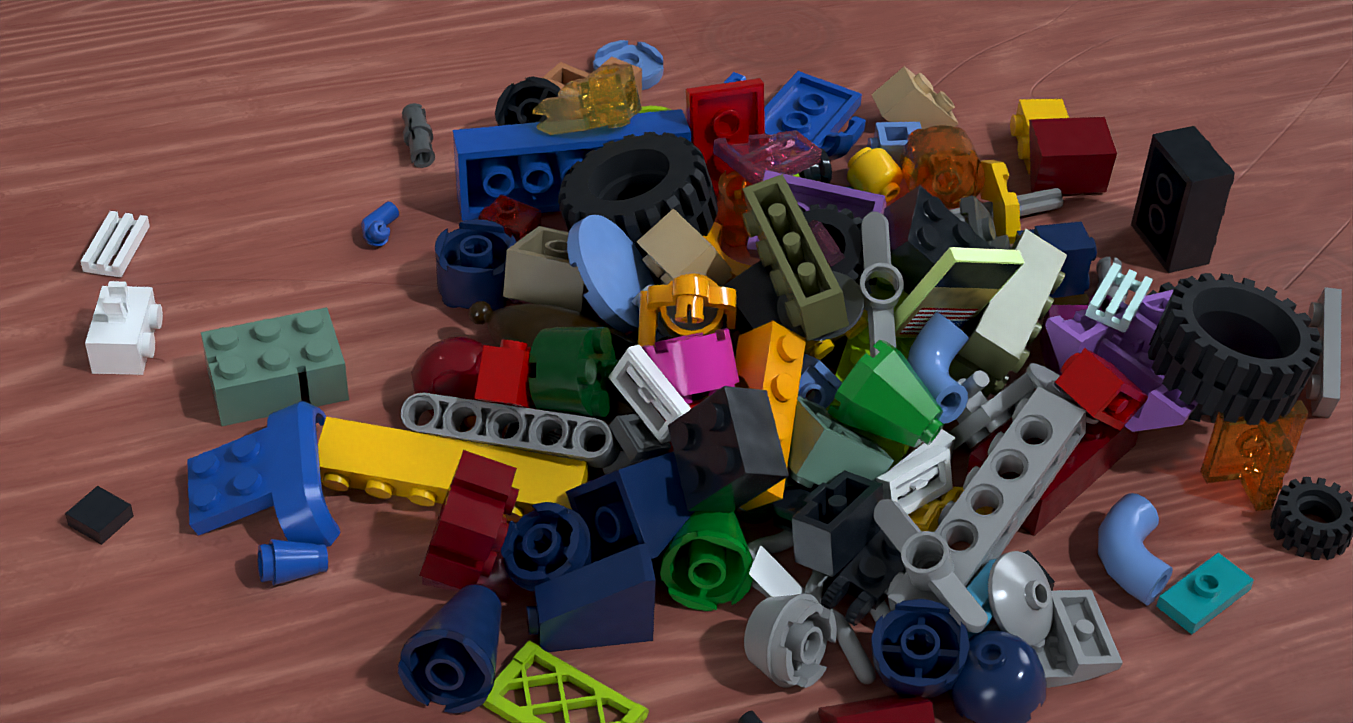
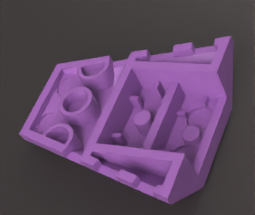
(1128, 354)

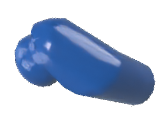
(375, 224)

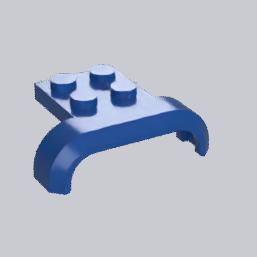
(815, 111)
(264, 471)

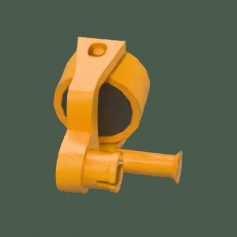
(687, 307)

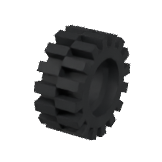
(1305, 533)

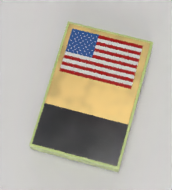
(957, 288)

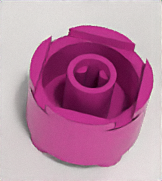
(696, 362)

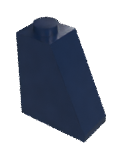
(597, 604)

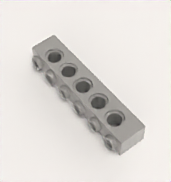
(1041, 417)

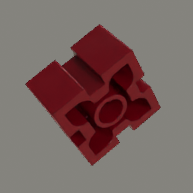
(471, 522)

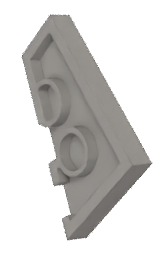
(1325, 379)

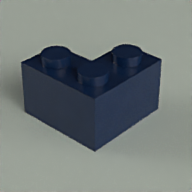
(1080, 251)

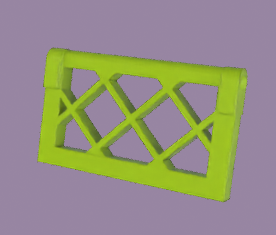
(511, 679)

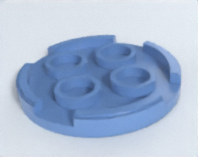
(609, 269)

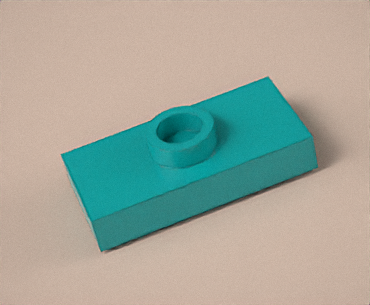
(1205, 593)

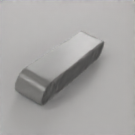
(494, 417)

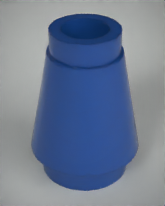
(290, 560)

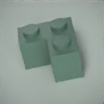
(825, 448)

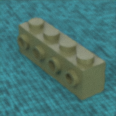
(796, 258)

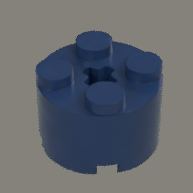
(472, 264)

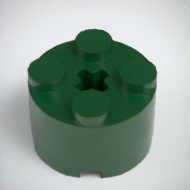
(573, 370)

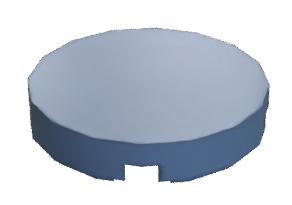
(639, 55)

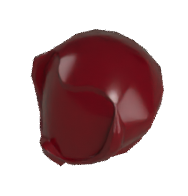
(449, 369)

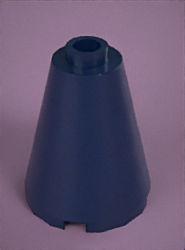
(455, 652)

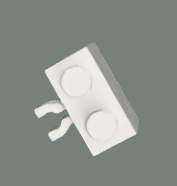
(123, 329)

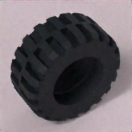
(639, 184)

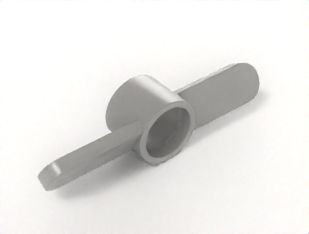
(878, 264)
(939, 579)

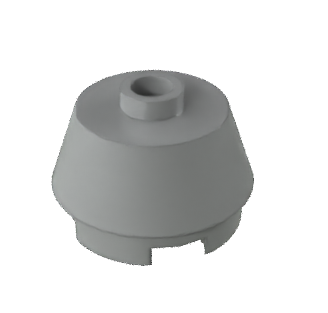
(789, 639)

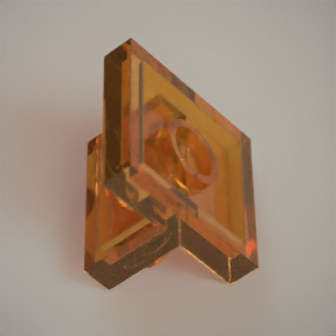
(1254, 454)

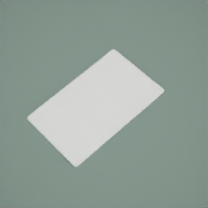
(773, 576)

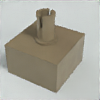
(541, 272)

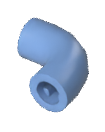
(931, 358)
(1123, 548)

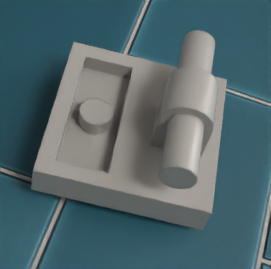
(987, 414)

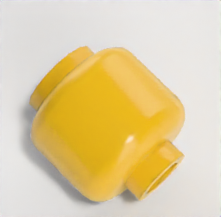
(875, 173)

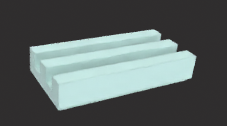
(1126, 283)

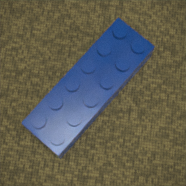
(531, 163)

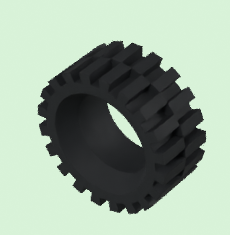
(1234, 348)

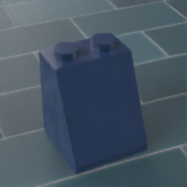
(632, 507)

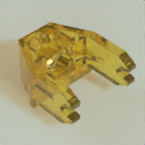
(600, 99)

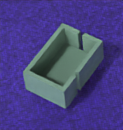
(258, 365)

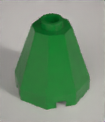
(888, 399)

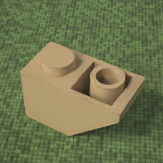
(912, 99)

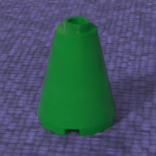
(707, 562)

